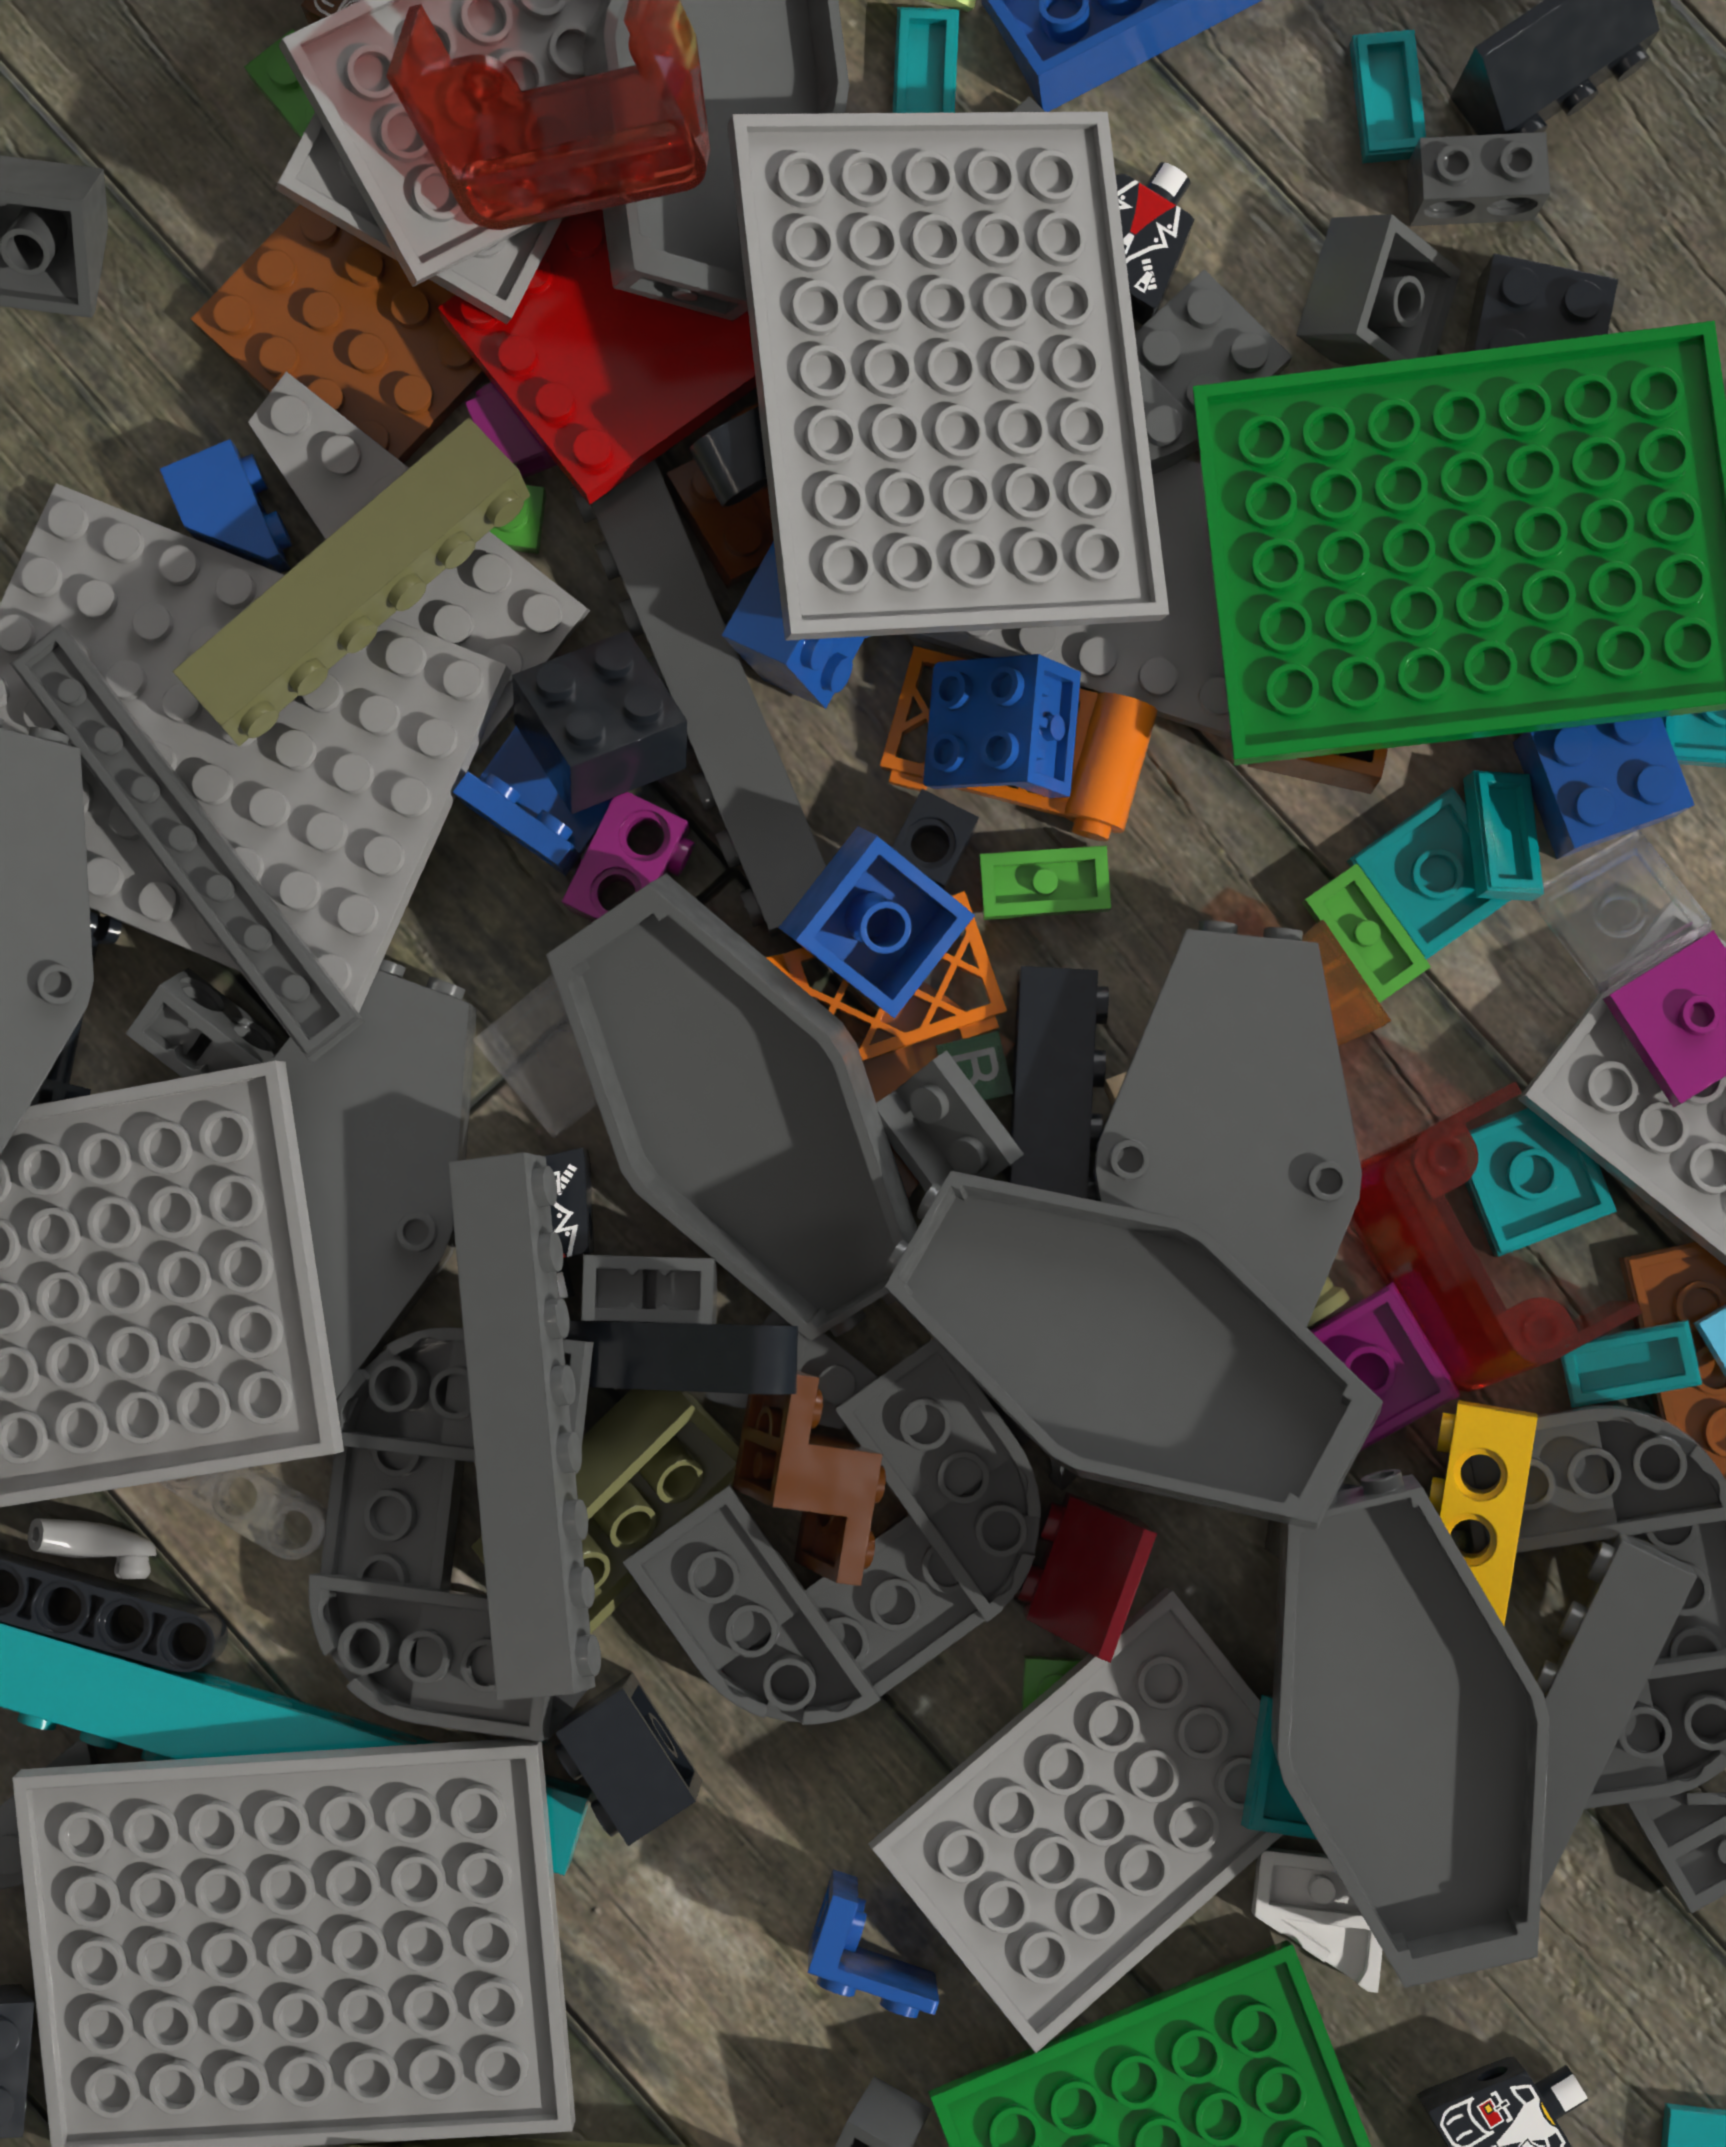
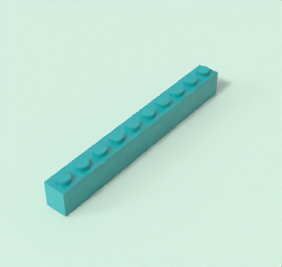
(202, 1716)

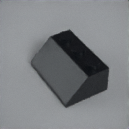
(1552, 62)

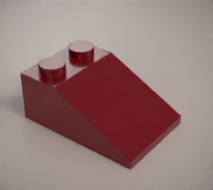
(1086, 1573)

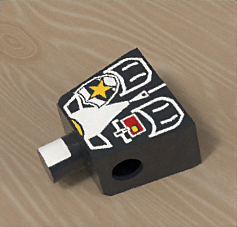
(1503, 2106)

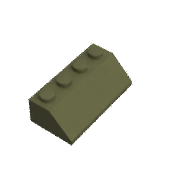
(640, 1475)

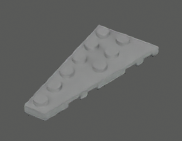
(486, 604)

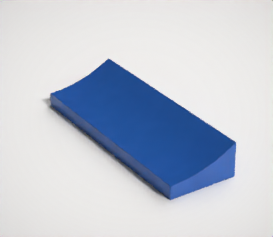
(1084, 43)

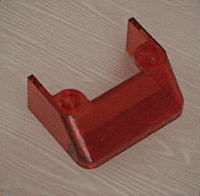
(562, 144)
(1436, 1269)

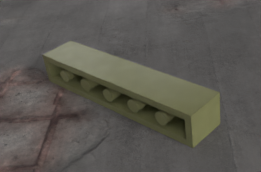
(354, 583)

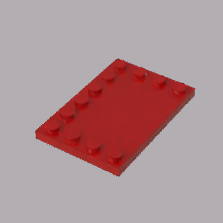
(602, 369)

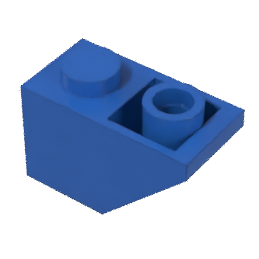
(223, 507)

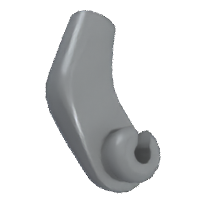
(93, 1540)

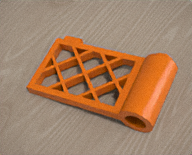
(1106, 762)
(969, 1023)

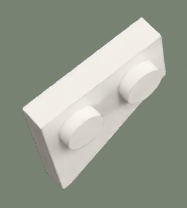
(1309, 1903)

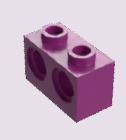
(612, 860)

